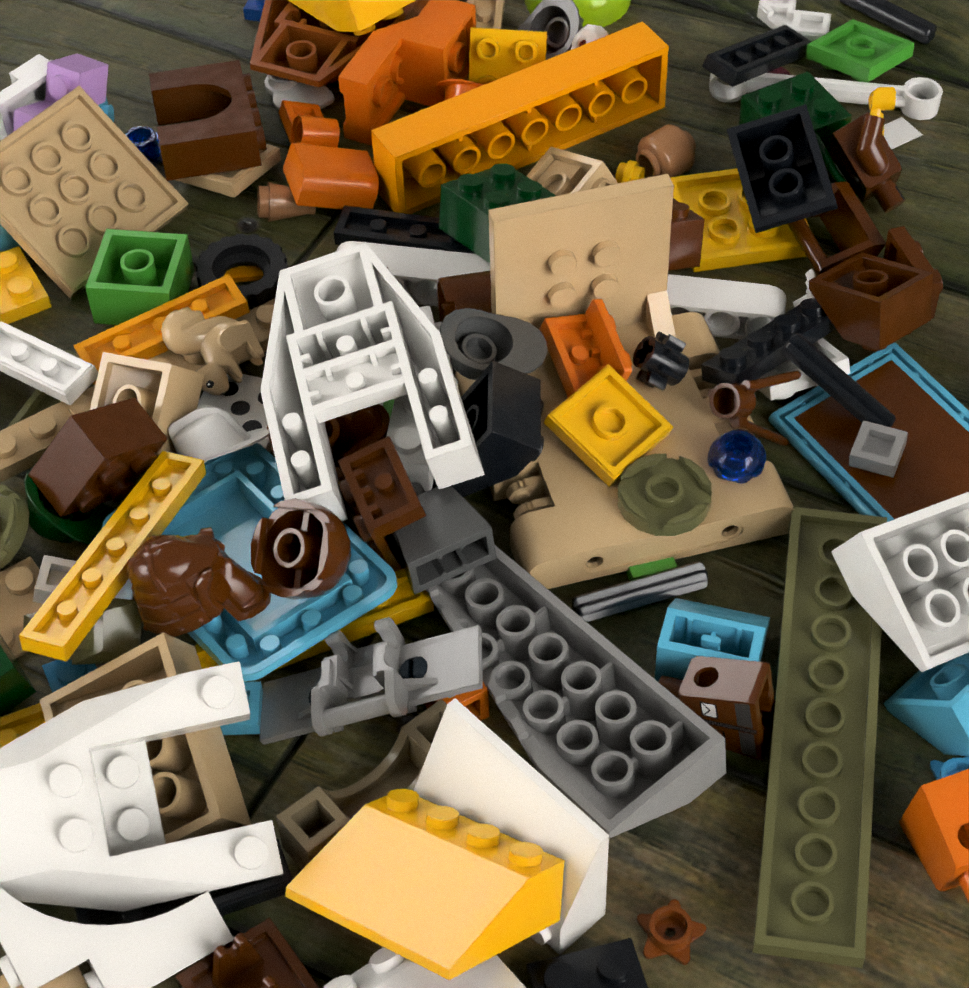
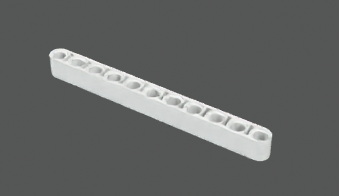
(727, 306)

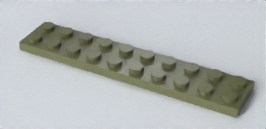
(820, 755)

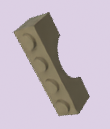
(322, 813)

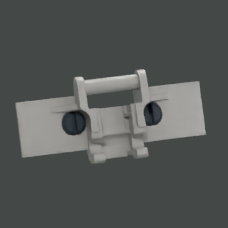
(371, 681)

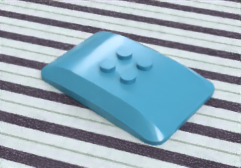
(232, 501)

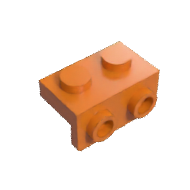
(584, 346)

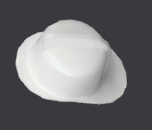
(211, 434)

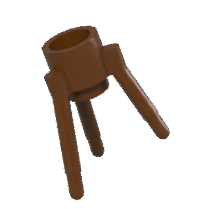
(738, 401)

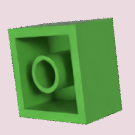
(137, 273)

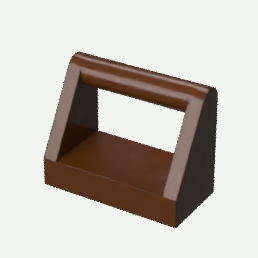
(847, 225)

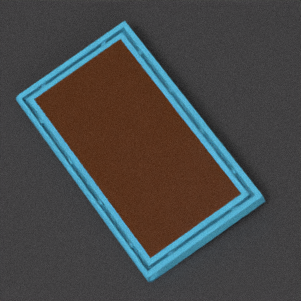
(936, 447)

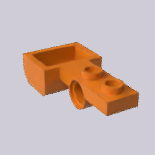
(319, 170)

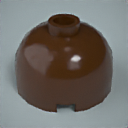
(300, 550)

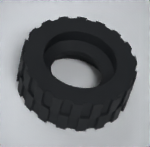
(243, 251)

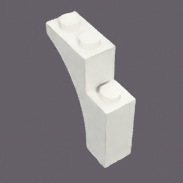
(119, 954)

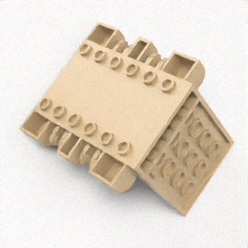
(551, 263)

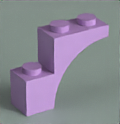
(63, 77)

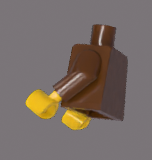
(866, 156)

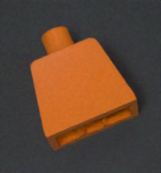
(939, 830)

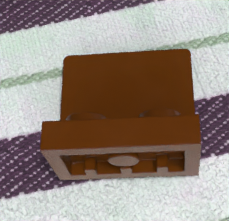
(380, 496)

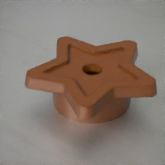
(672, 918)

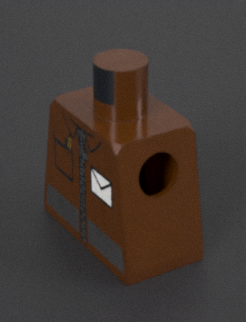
(731, 698)

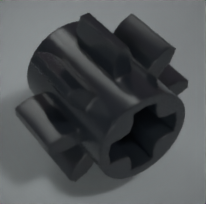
(661, 361)

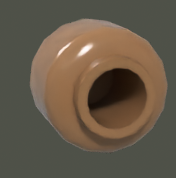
(666, 152)

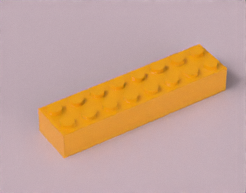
(521, 116)

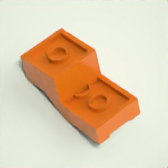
(405, 65)

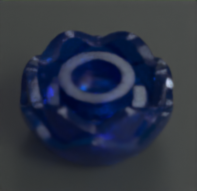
(737, 456)

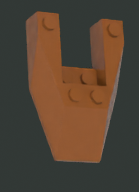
(304, 48)

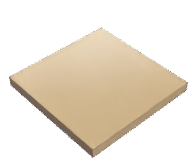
(70, 181)

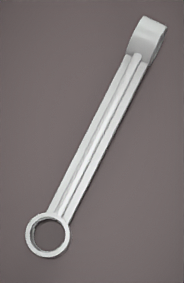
(847, 91)

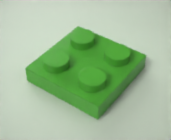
(859, 50)

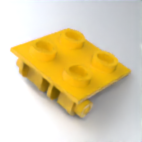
(503, 52)

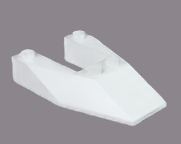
(346, 342)
(86, 811)

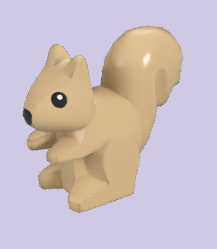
(220, 341)

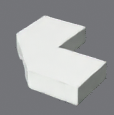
(782, 12)

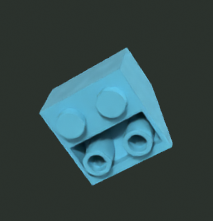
(707, 631)

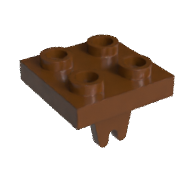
(250, 961)

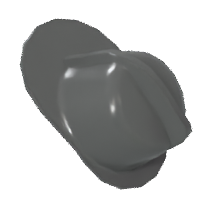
(559, 20)
(479, 337)

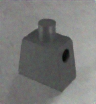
(445, 541)

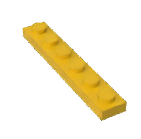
(103, 566)

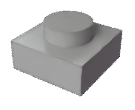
(878, 448)

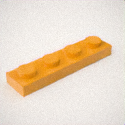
(142, 334)

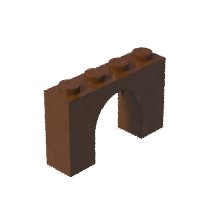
(232, 126)

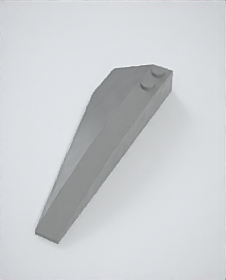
(579, 703)

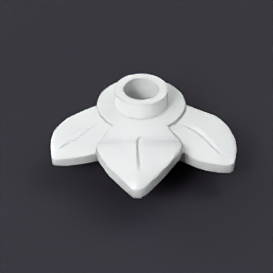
(295, 91)

